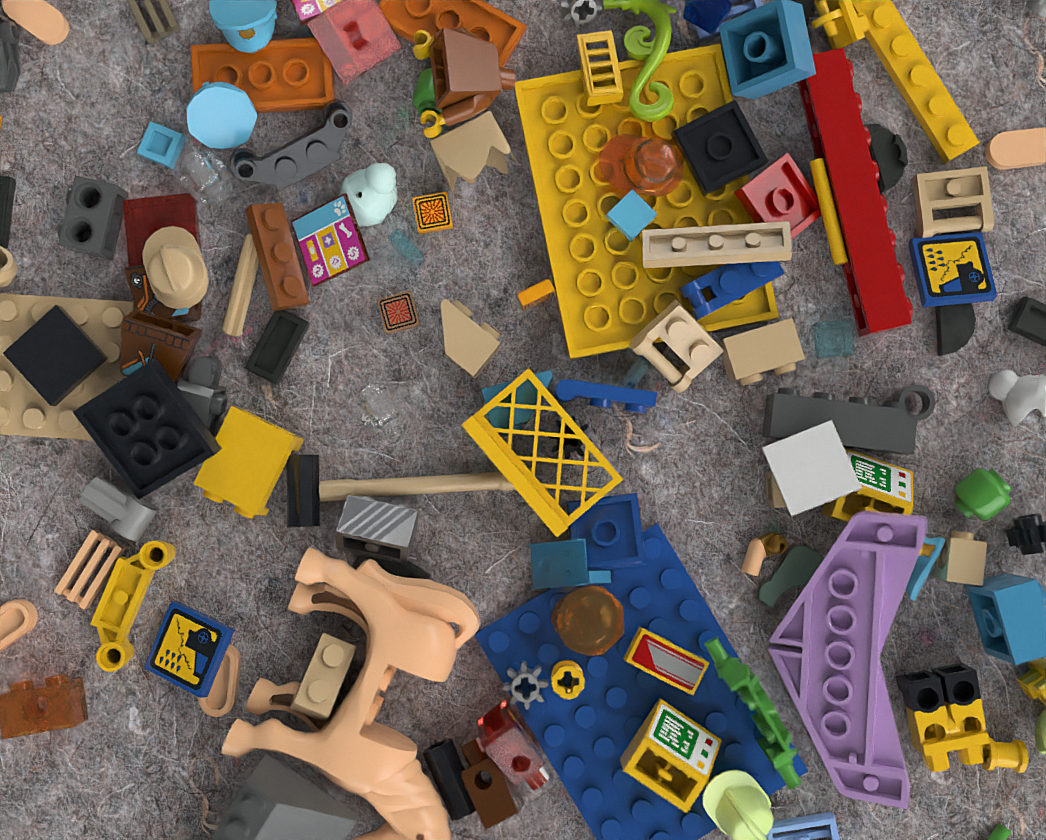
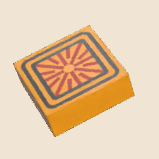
(432, 213)
(535, 294)

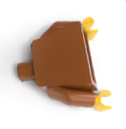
(463, 75)

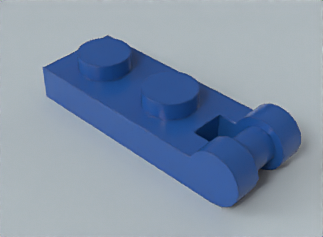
(729, 284)
(603, 395)

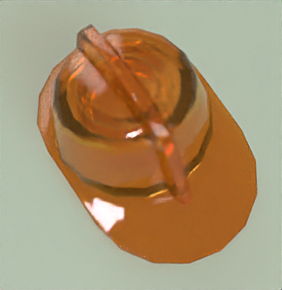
(641, 164)

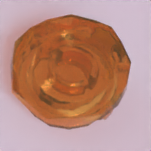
(589, 620)

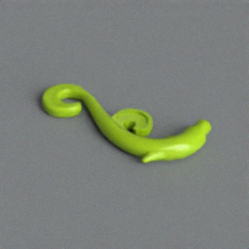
(651, 52)

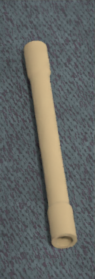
(339, 489)

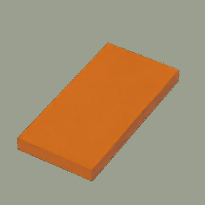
(476, 15)
(276, 78)

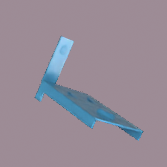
(563, 565)

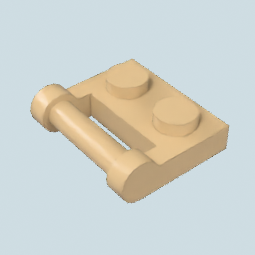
(953, 190)
(685, 338)

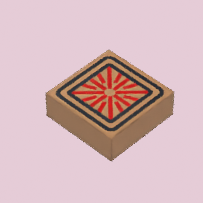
(398, 312)

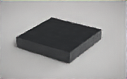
(719, 147)
(55, 355)

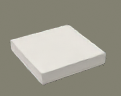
(811, 468)

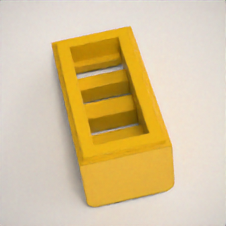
(603, 94)

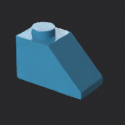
(525, 394)

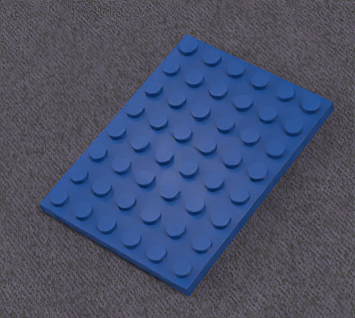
(594, 729)

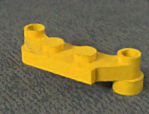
(123, 600)

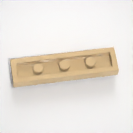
(716, 244)

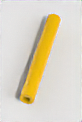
(828, 211)

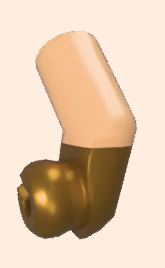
(760, 548)

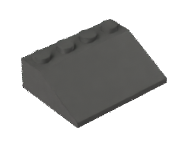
(283, 807)

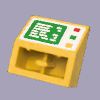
(883, 489)
(671, 755)

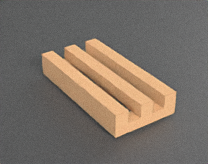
(74, 594)

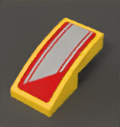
(666, 660)

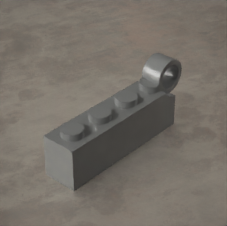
(857, 422)

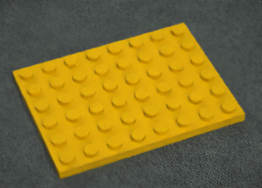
(594, 268)

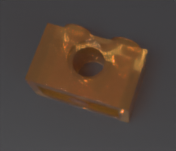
(23, 716)

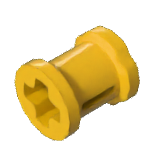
(577, 684)
(1005, 755)

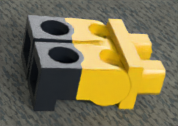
(945, 714)

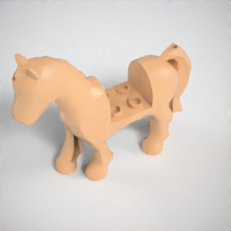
(404, 630)

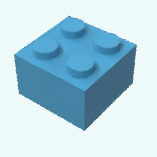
(767, 49)
(1010, 617)

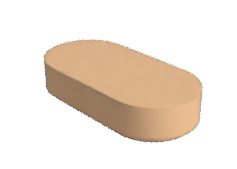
(38, 19)
(1017, 149)
(16, 620)
(225, 686)

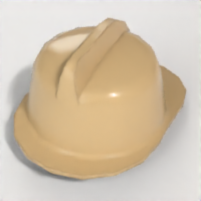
(175, 267)

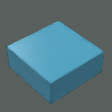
(161, 145)
(631, 215)

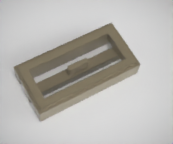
(161, 30)

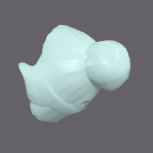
(378, 193)

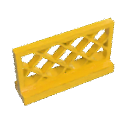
(518, 473)

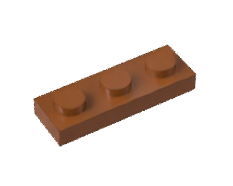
(277, 256)

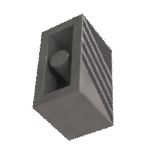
(377, 529)

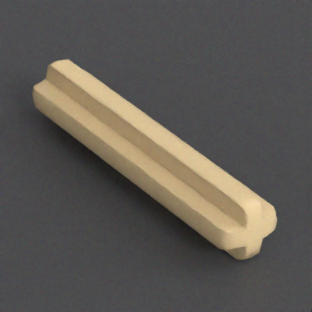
(241, 289)

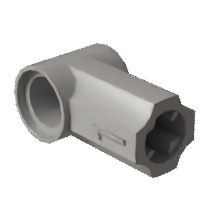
(124, 511)

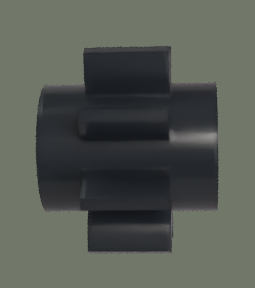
(568, 448)
(1028, 534)

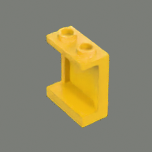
(247, 463)

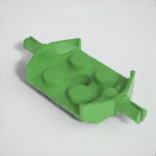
(745, 682)

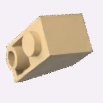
(465, 341)

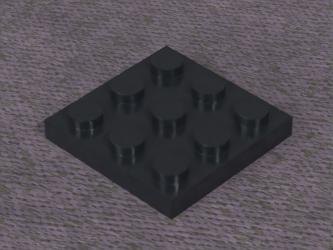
(147, 429)

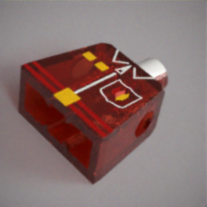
(512, 746)

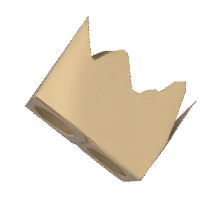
(470, 148)

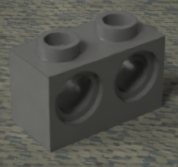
(103, 219)

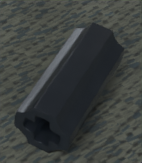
(303, 491)
(446, 769)

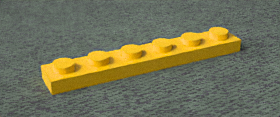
(916, 79)

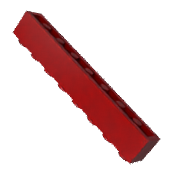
(843, 142)

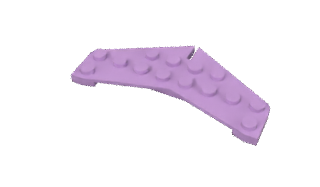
(838, 672)

